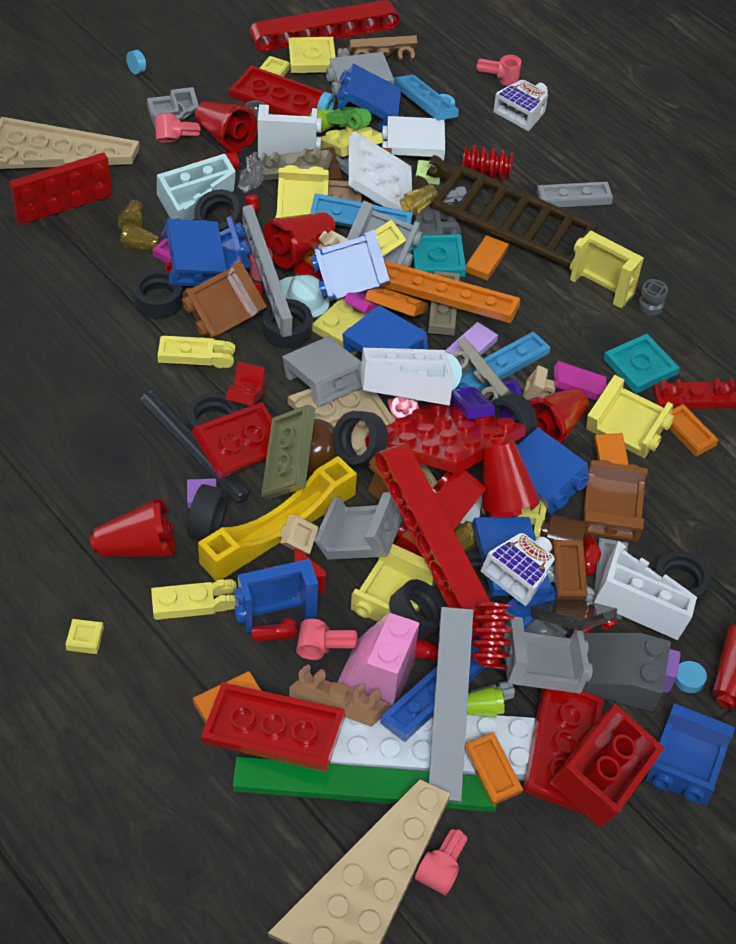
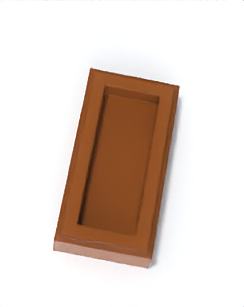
(569, 570)

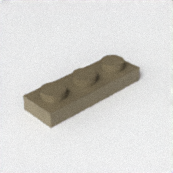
(442, 316)

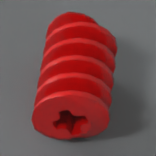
(488, 162)
(491, 634)

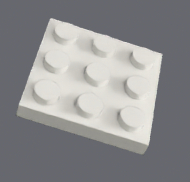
(377, 172)

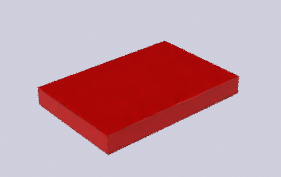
(235, 439)

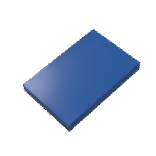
(493, 532)

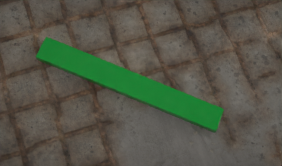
(345, 783)

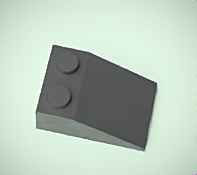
(627, 667)

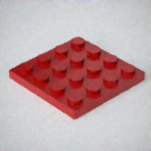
(446, 438)

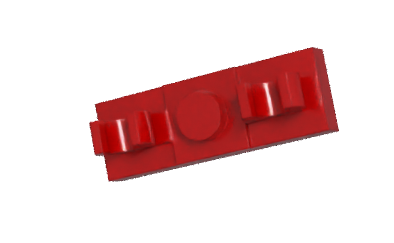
(696, 394)

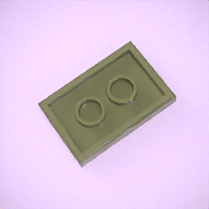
(288, 452)

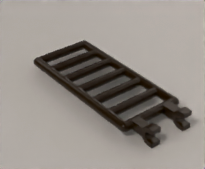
(454, 174)

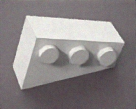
(408, 373)
(644, 594)

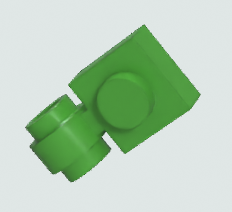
(353, 116)

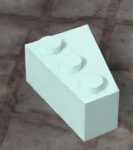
(184, 186)

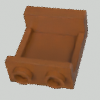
(223, 301)
(614, 500)

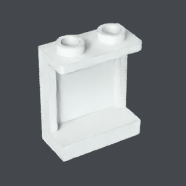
(287, 132)
(414, 136)

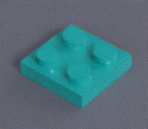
(440, 254)
(641, 363)

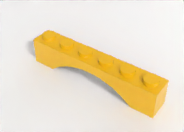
(238, 545)

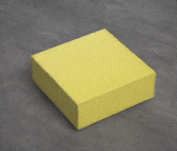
(276, 66)
(84, 636)

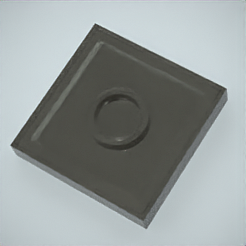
(574, 613)

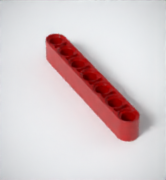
(333, 23)
(430, 529)

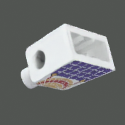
(522, 103)
(519, 566)

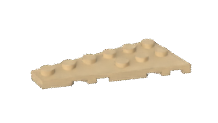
(41, 145)
(358, 401)
(368, 884)

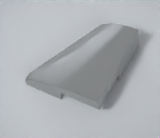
(180, 103)

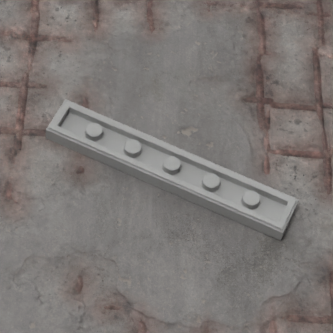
(267, 271)
(451, 701)

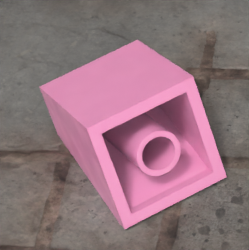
(383, 658)

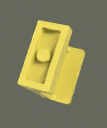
(298, 189)
(607, 265)
(632, 415)
(385, 579)

